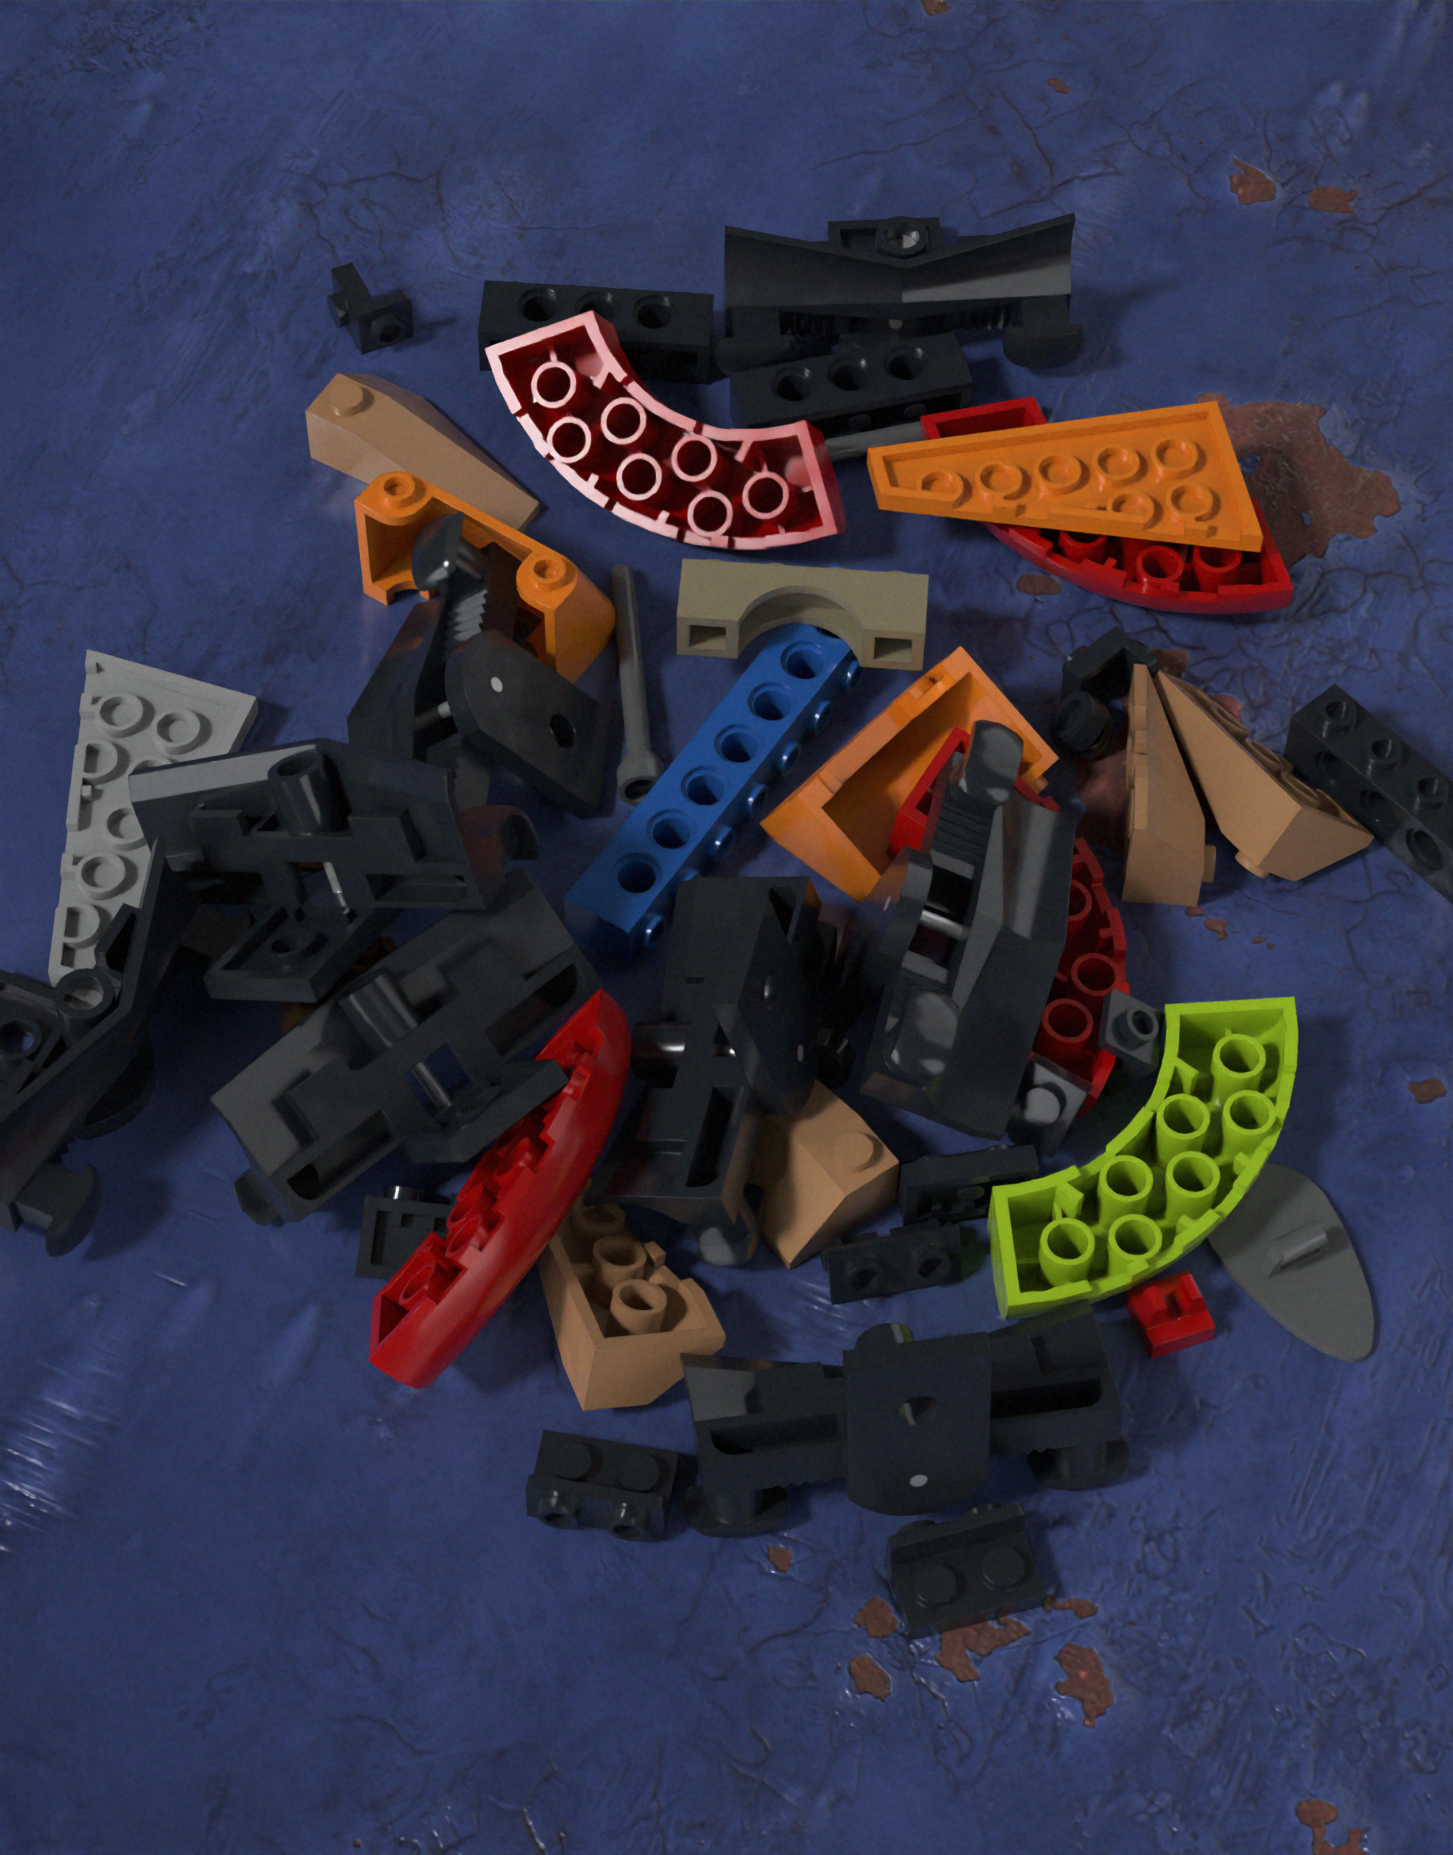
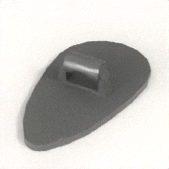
(1298, 1263)

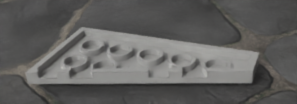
(128, 723)

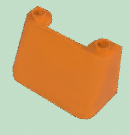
(555, 597)
(849, 806)

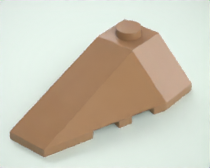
(380, 428)
(1253, 796)
(1162, 817)
(819, 1175)
(620, 1309)

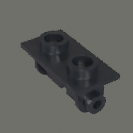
(904, 1261)

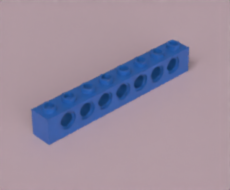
(759, 723)

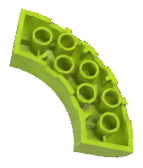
(1165, 1176)

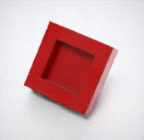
(1169, 1314)

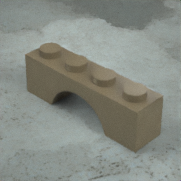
(734, 602)

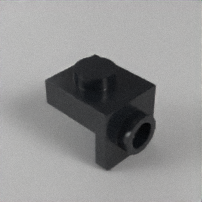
(368, 321)
(1105, 664)
(1131, 1034)
(1046, 1106)

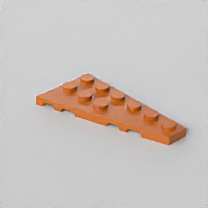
(1119, 475)

